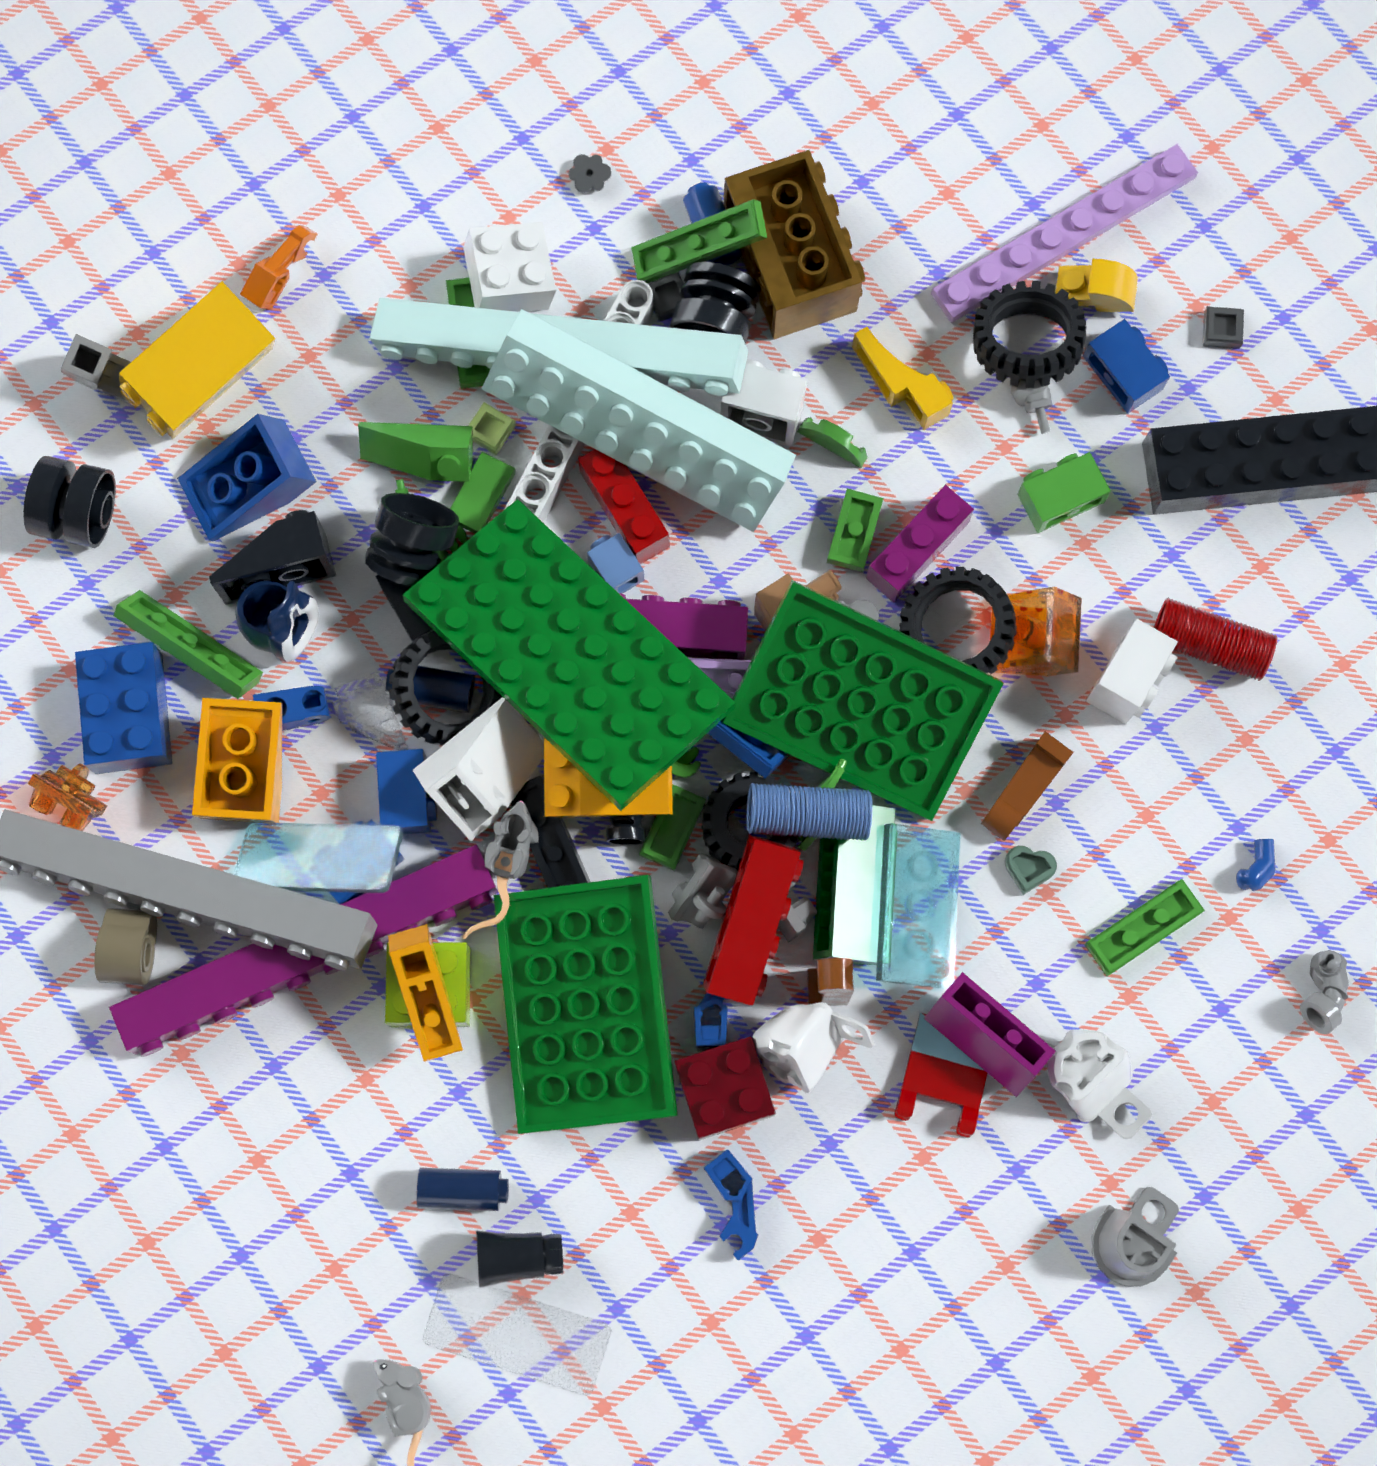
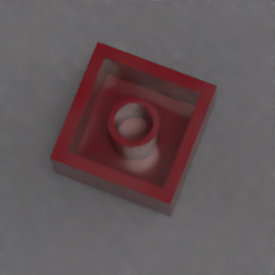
(724, 1088)

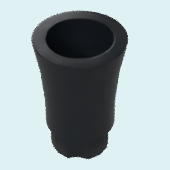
(517, 1256)

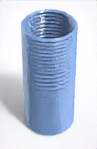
(822, 811)

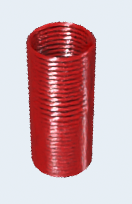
(1209, 640)

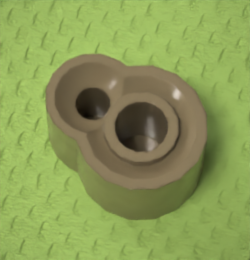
(125, 947)

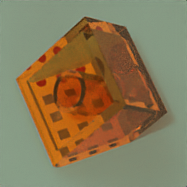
(1046, 633)

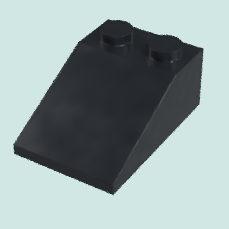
(284, 552)

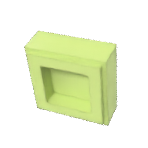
(491, 428)

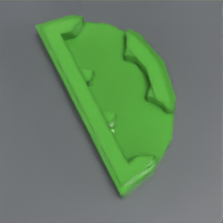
(834, 439)

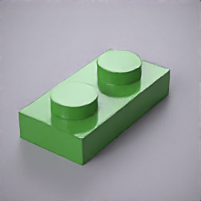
(854, 530)

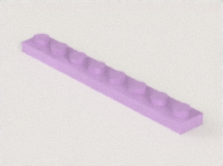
(1065, 232)

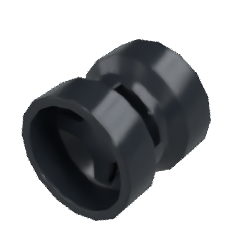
(625, 830)

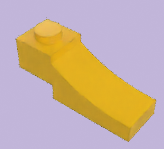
(923, 394)

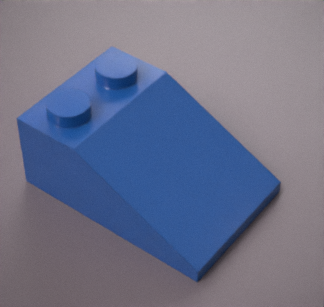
(246, 477)

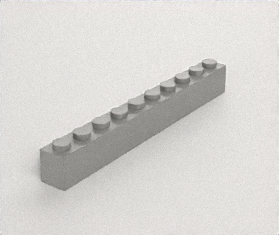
(185, 890)

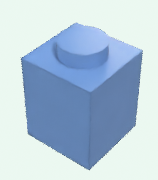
(615, 563)

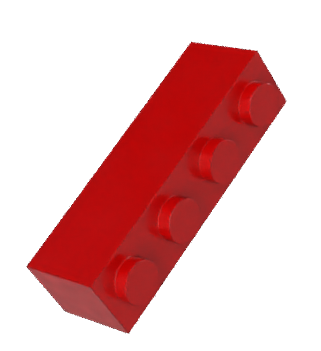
(752, 920)

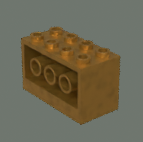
(806, 255)

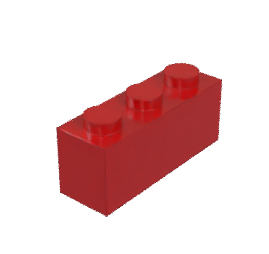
(624, 504)

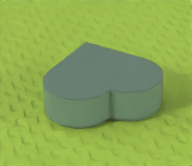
(1029, 868)

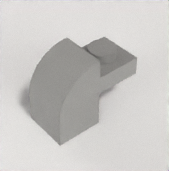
(94, 366)

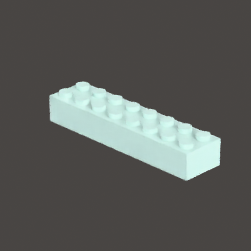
(638, 421)

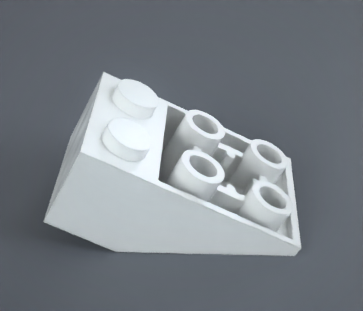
(482, 768)

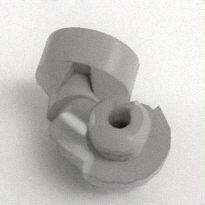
(1323, 1009)

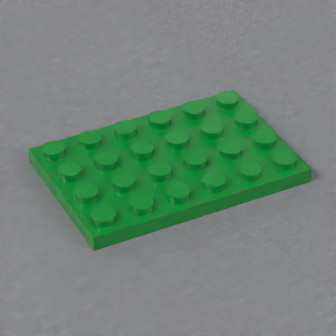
(863, 693)
(585, 1005)

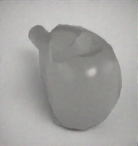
(1034, 400)

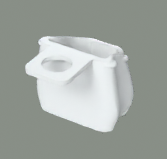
(802, 1042)
(1095, 1079)

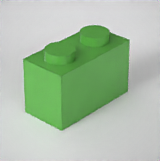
(1063, 491)

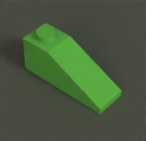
(419, 449)

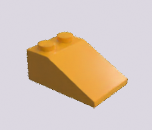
(239, 761)
(573, 795)

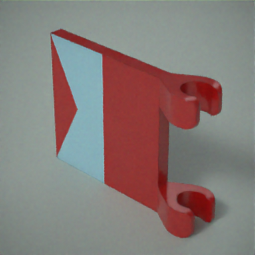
(941, 1073)

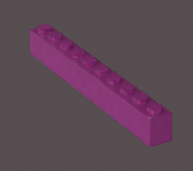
(258, 972)

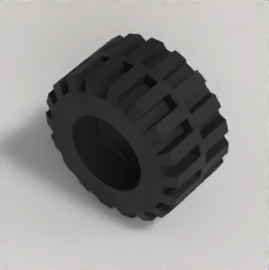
(716, 814)

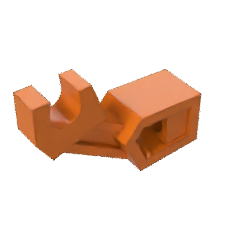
(271, 273)

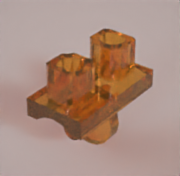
(69, 790)

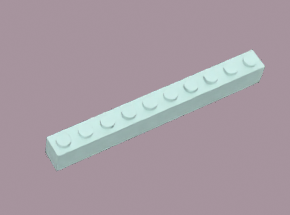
(475, 335)

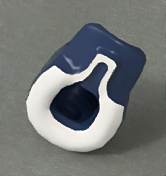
(277, 618)

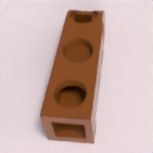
(1027, 785)
(831, 981)

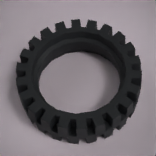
(1029, 301)
(965, 580)
(406, 702)

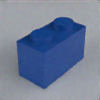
(1126, 365)
(401, 794)

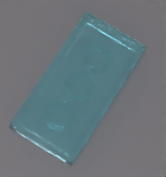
(918, 906)

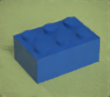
(123, 708)

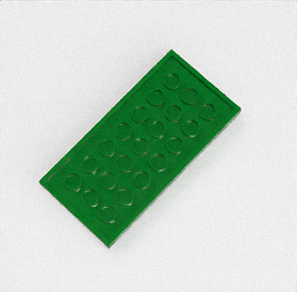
(569, 653)

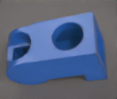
(299, 705)

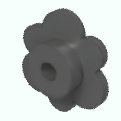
(583, 166)

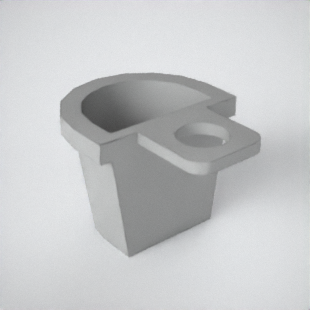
(1130, 1247)

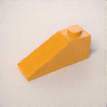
(424, 992)

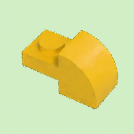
(1103, 284)

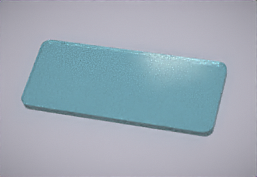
(320, 856)

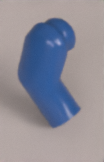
(1261, 870)

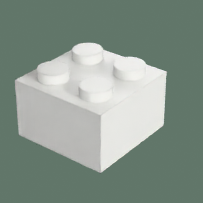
(510, 267)
(767, 402)
(1129, 676)

